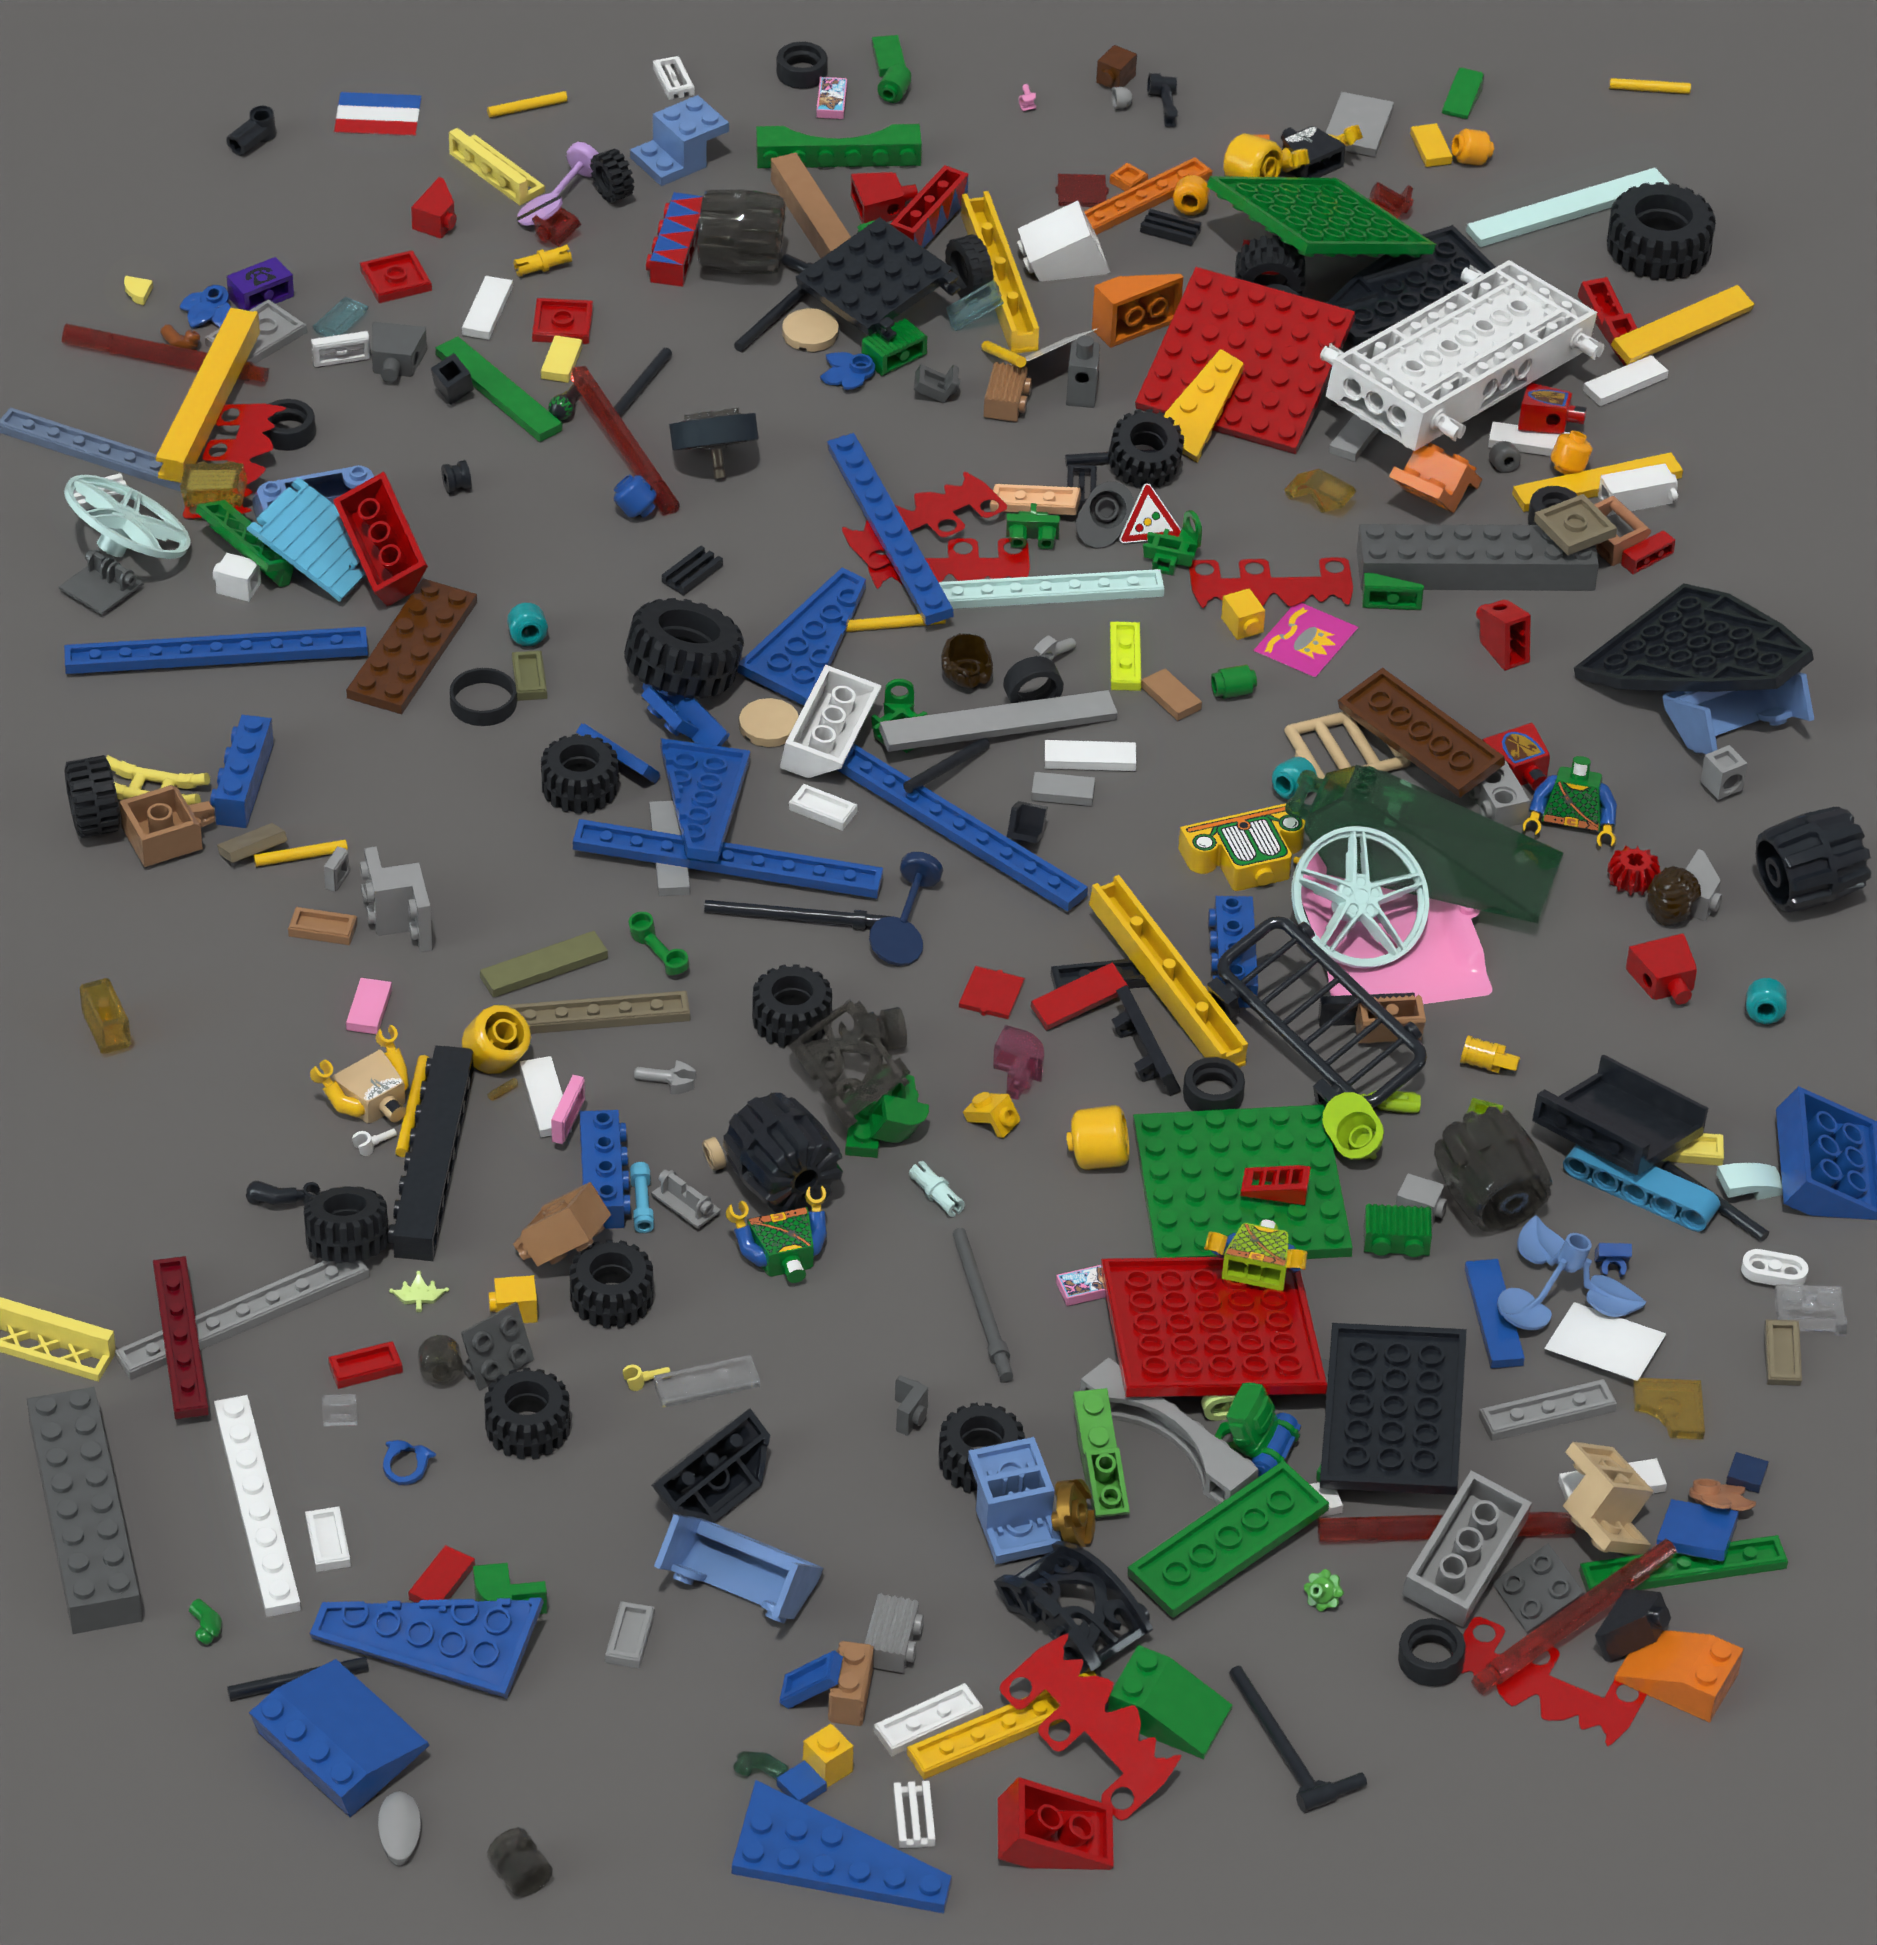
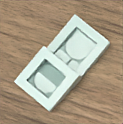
(1748, 1178)

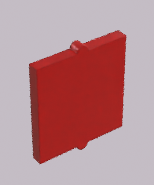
(991, 992)

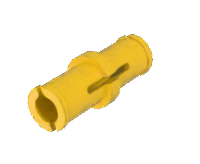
(542, 260)

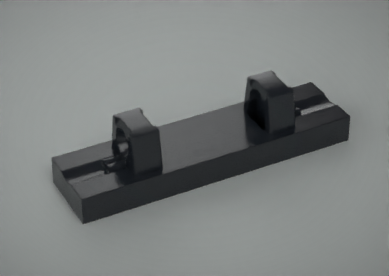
(1154, 1063)

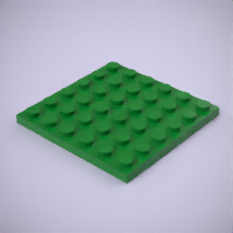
(1320, 216)
(1196, 1173)

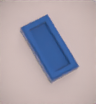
(811, 1679)

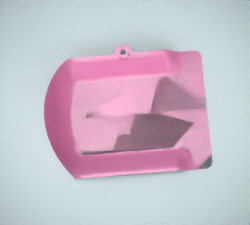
(1441, 965)

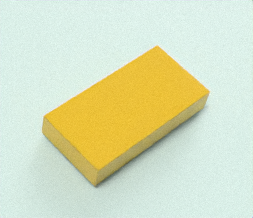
(1431, 145)

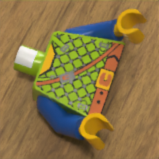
(1257, 1255)

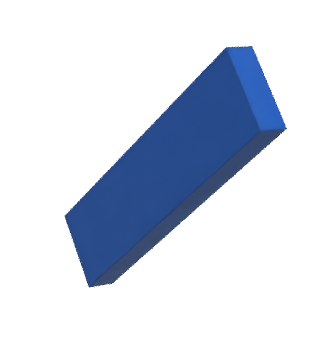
(1498, 1334)

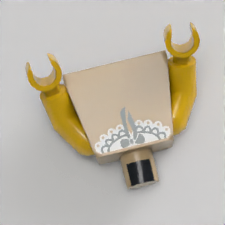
(370, 1086)

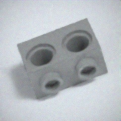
(1502, 798)

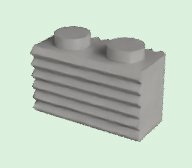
(892, 1632)

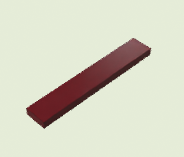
(180, 1337)

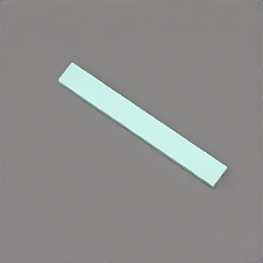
(1557, 209)
(1054, 589)

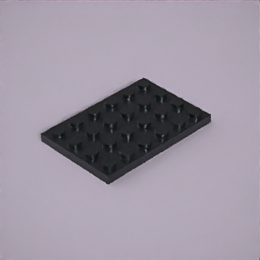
(1393, 1409)

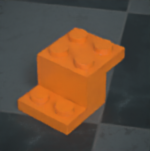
(1436, 476)

